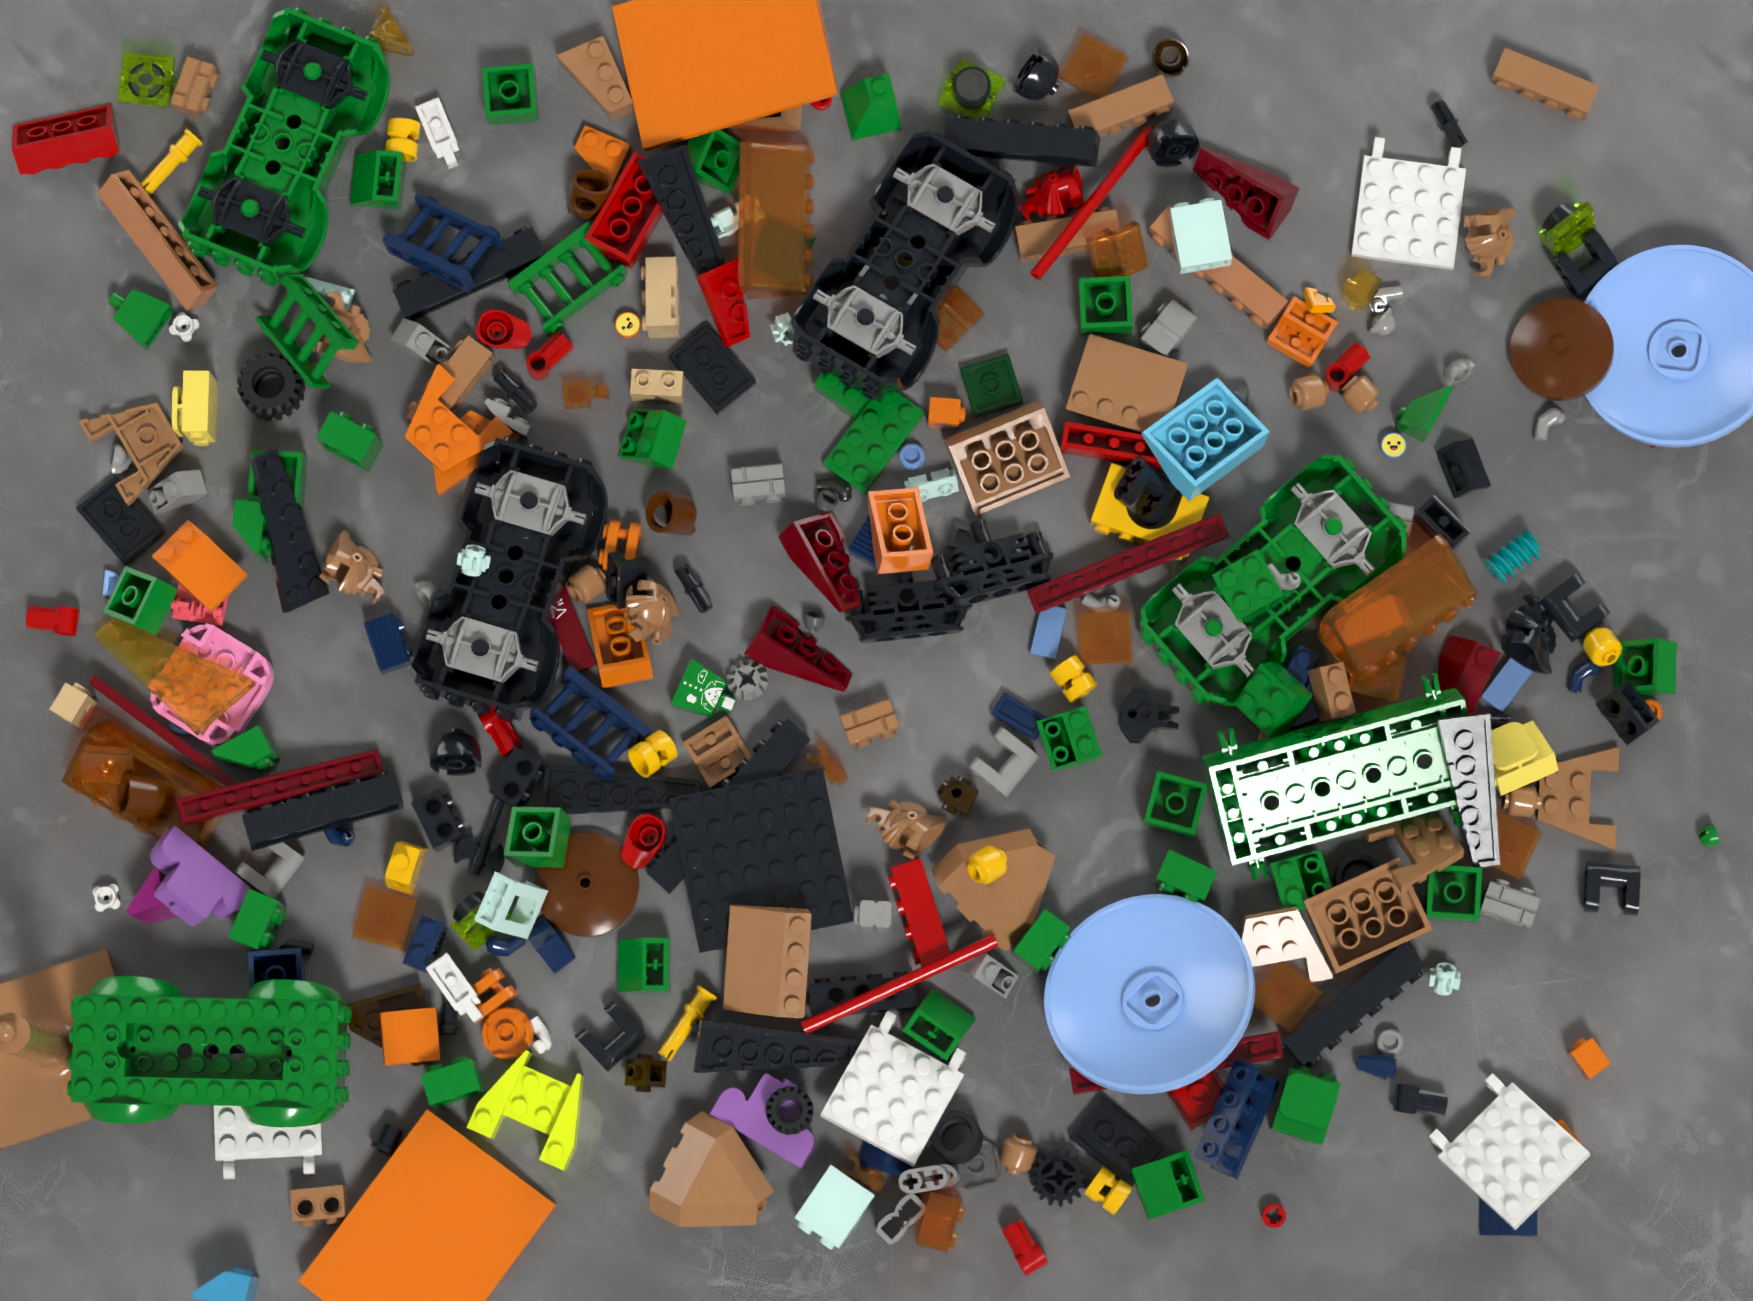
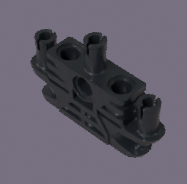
(981, 576)
(910, 623)

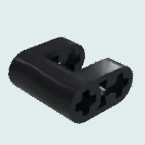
(1590, 273)
(1150, 480)
(1564, 613)
(1612, 876)
(619, 1044)

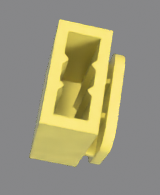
(196, 407)
(1520, 756)

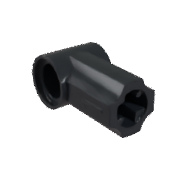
(1413, 1100)

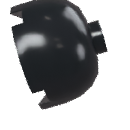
(1038, 77)
(1171, 142)
(456, 753)

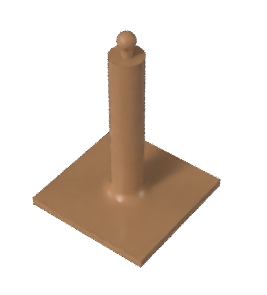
(37, 1047)

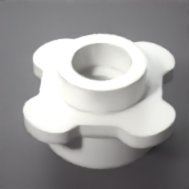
(180, 320)
(101, 892)

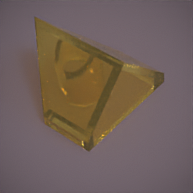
(389, 34)

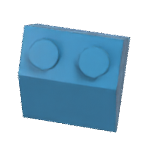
(229, 1286)

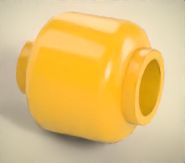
(1602, 646)
(987, 864)

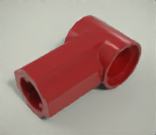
(550, 354)
(1347, 366)
(60, 620)
(501, 733)
(1026, 1251)

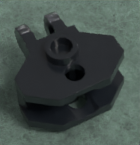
(1146, 717)

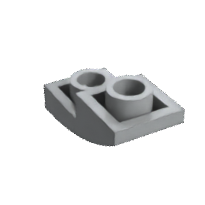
(500, 409)

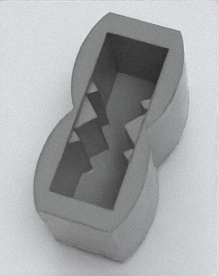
(1168, 329)
(907, 1212)

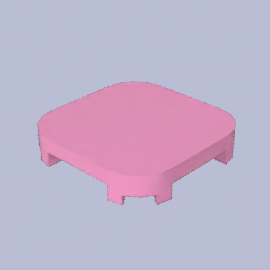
(230, 653)

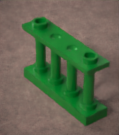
(544, 269)
(325, 323)

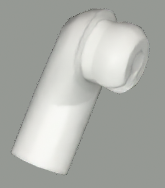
(544, 1040)

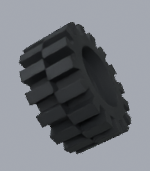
(782, 1095)

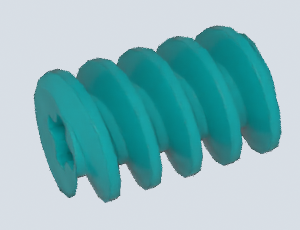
(1513, 556)

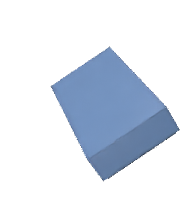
(1048, 633)
(1506, 685)

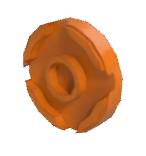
(507, 1033)

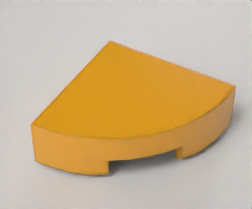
(1318, 303)

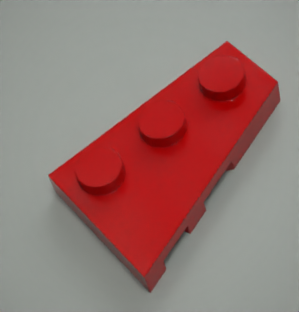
(726, 302)

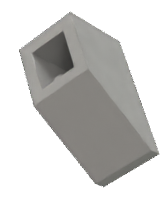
(421, 343)
(177, 491)
(989, 974)

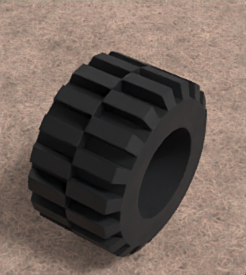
(261, 368)

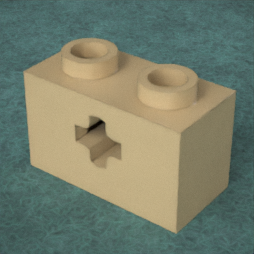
(657, 385)
(74, 704)

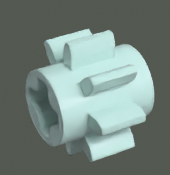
(782, 330)
(473, 560)
(1444, 978)

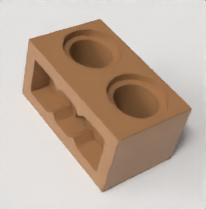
(319, 1197)

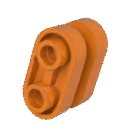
(613, 533)
(491, 980)

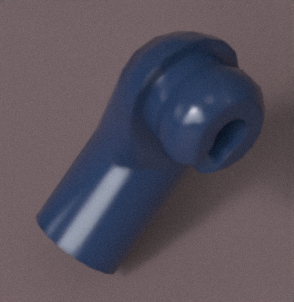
(1580, 672)
(340, 837)
(503, 948)

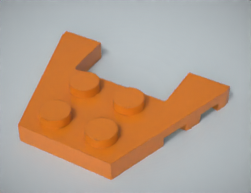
(443, 435)

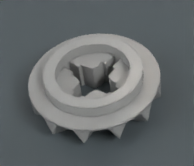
(747, 691)

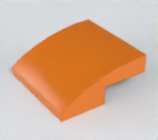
(1301, 333)
(409, 1036)

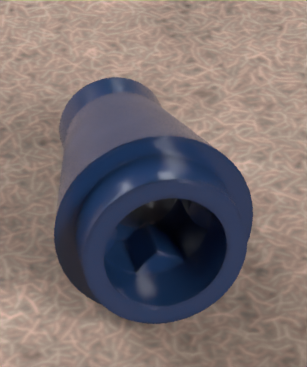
(1378, 1065)

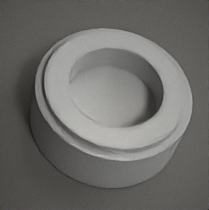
(1389, 1042)

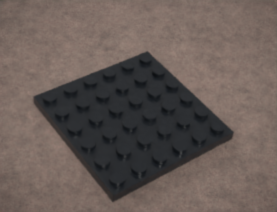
(760, 847)

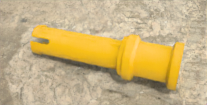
(177, 154)
(693, 1012)

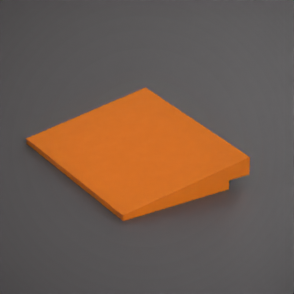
(720, 62)
(430, 1225)

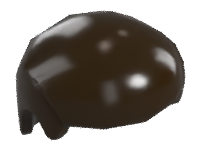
(1170, 57)

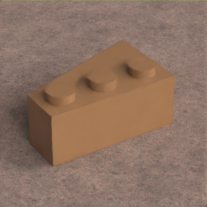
(599, 77)

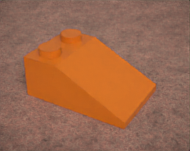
(899, 531)
(199, 566)
(617, 653)

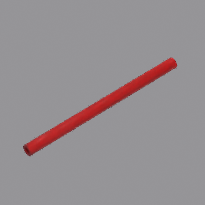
(1091, 204)
(899, 984)

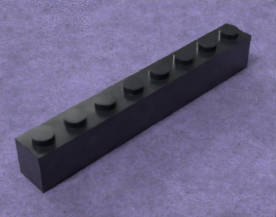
(767, 762)

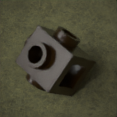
(964, 802)
(645, 1073)

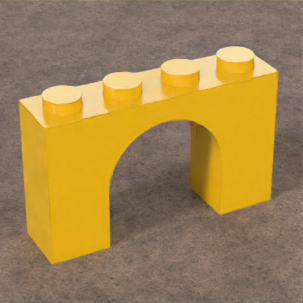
(1113, 516)

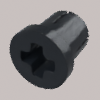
(387, 1139)

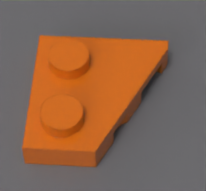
(602, 152)

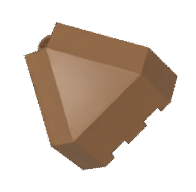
(1010, 902)
(709, 1179)

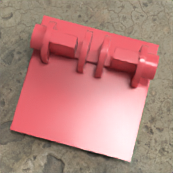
(190, 609)

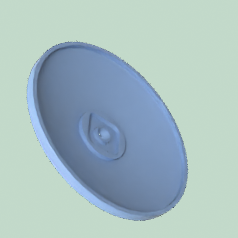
(1667, 301)
(1140, 952)

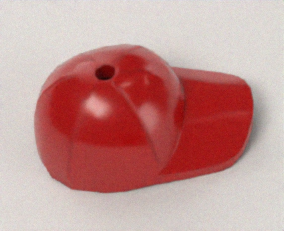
(513, 331)
(638, 845)

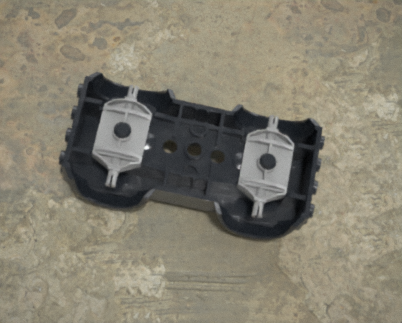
(887, 336)
(511, 655)

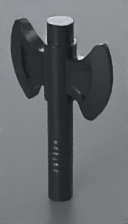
(480, 853)

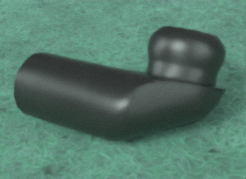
(837, 485)
(306, 946)

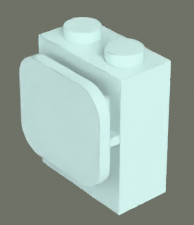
(1200, 236)
(834, 1208)

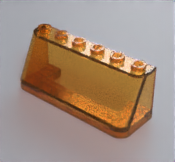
(775, 219)
(1397, 609)
(148, 762)

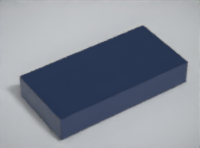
(1018, 716)

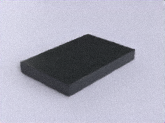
(712, 369)
(122, 527)
(1115, 1140)

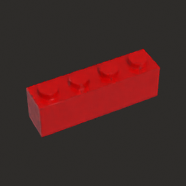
(1106, 444)
(920, 912)

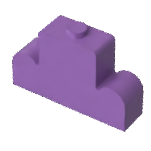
(195, 880)
(751, 1120)

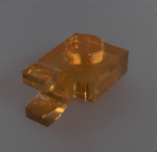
(579, 394)
(832, 770)
(870, 1178)

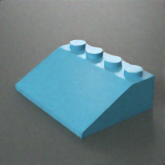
(1205, 438)

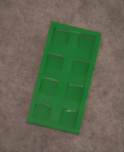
(873, 440)

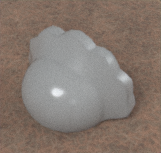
(1383, 323)
(1458, 371)
(119, 459)
(426, 592)

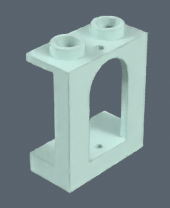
(498, 902)

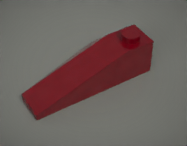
(1253, 193)
(818, 551)
(785, 648)
(1466, 667)

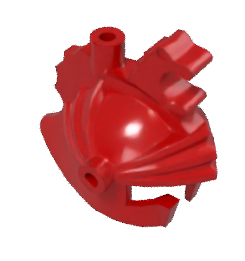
(1054, 193)

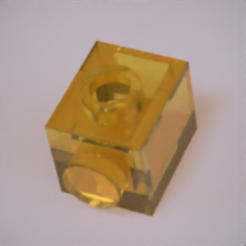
(1360, 289)

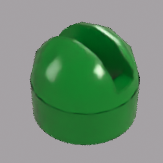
(1709, 836)

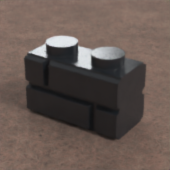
(1438, 519)

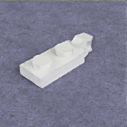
(438, 130)
(455, 987)

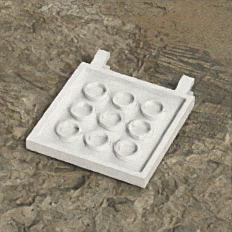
(1408, 210)
(893, 1093)
(242, 1140)
(1512, 1154)

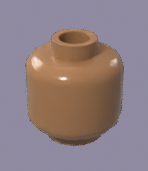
(1308, 392)
(1360, 394)
(586, 584)
(1521, 801)
(1018, 1154)

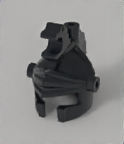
(1530, 636)

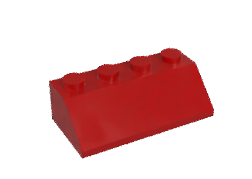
(65, 139)
(626, 217)

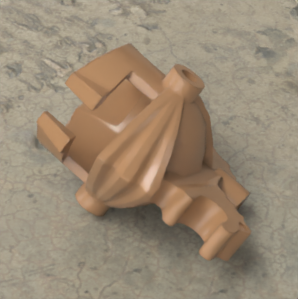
(1490, 238)
(355, 323)
(352, 568)
(650, 613)
(907, 826)

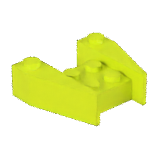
(536, 1103)

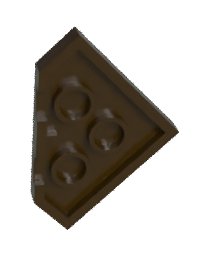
(366, 1015)

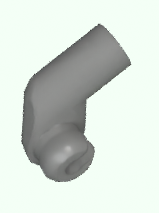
(1383, 296)
(1547, 419)
(1286, 580)
(1105, 604)

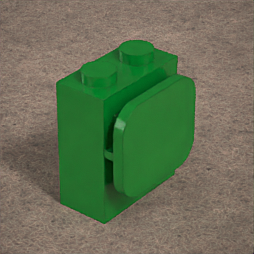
(1306, 1105)

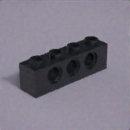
(848, 985)

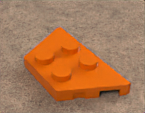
(456, 474)

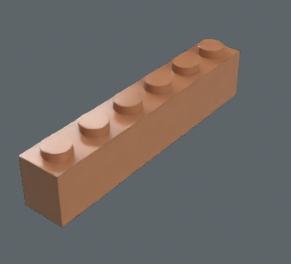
(157, 240)
(1235, 282)

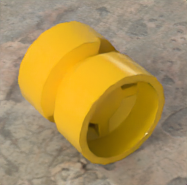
(402, 137)
(1073, 679)
(652, 753)
(1114, 1199)

